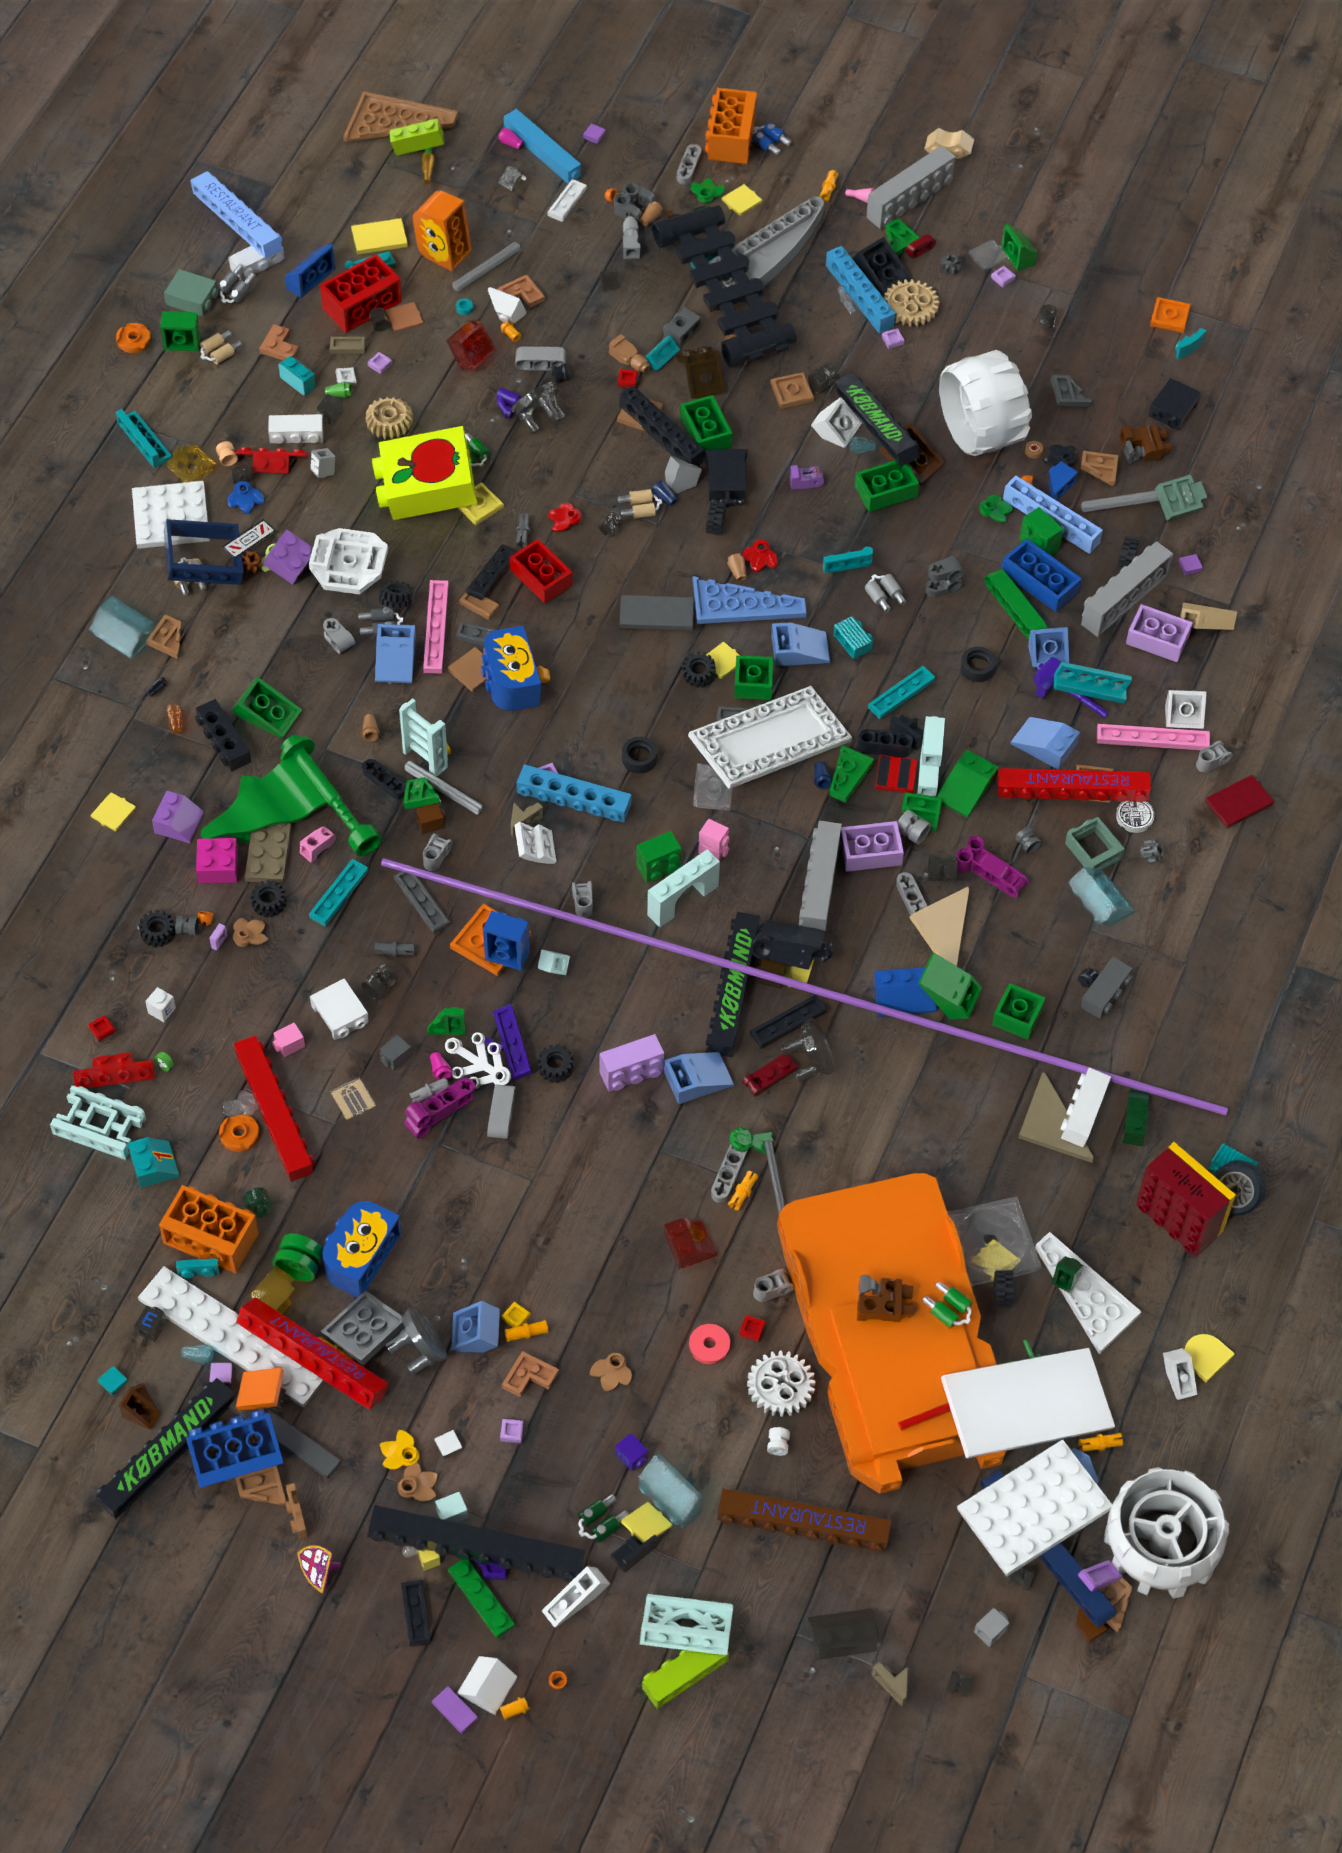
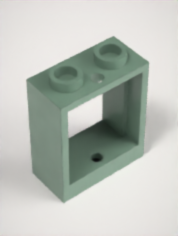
(1103, 860)

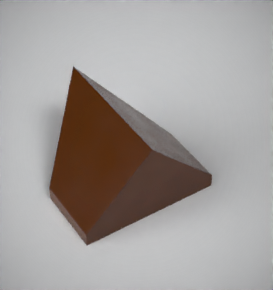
(139, 1407)

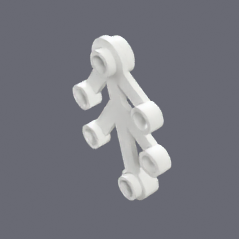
(480, 1063)

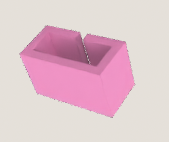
(714, 838)

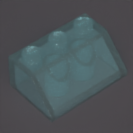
(121, 627)
(1100, 896)
(670, 1491)

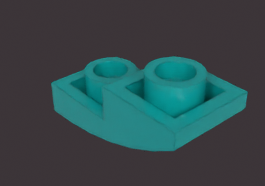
(1189, 345)

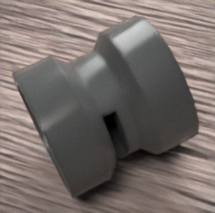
(1028, 840)
(186, 925)

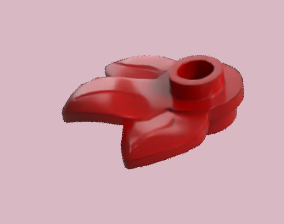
(564, 517)
(760, 558)

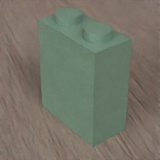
(191, 292)

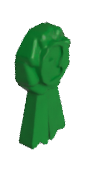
(743, 1140)

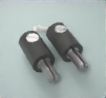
(240, 290)
(378, 615)

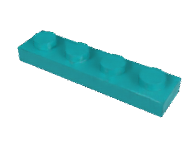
(901, 692)
(338, 892)

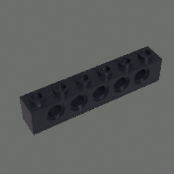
(660, 426)

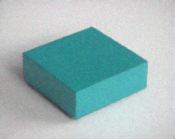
(112, 1380)

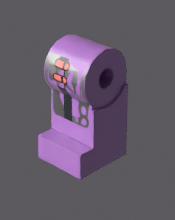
(806, 477)

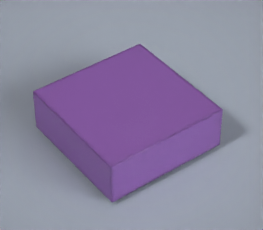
(594, 133)
(1190, 564)

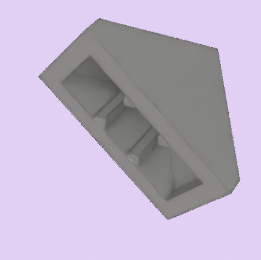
(681, 475)

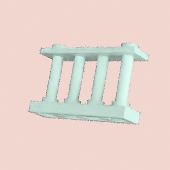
(435, 737)

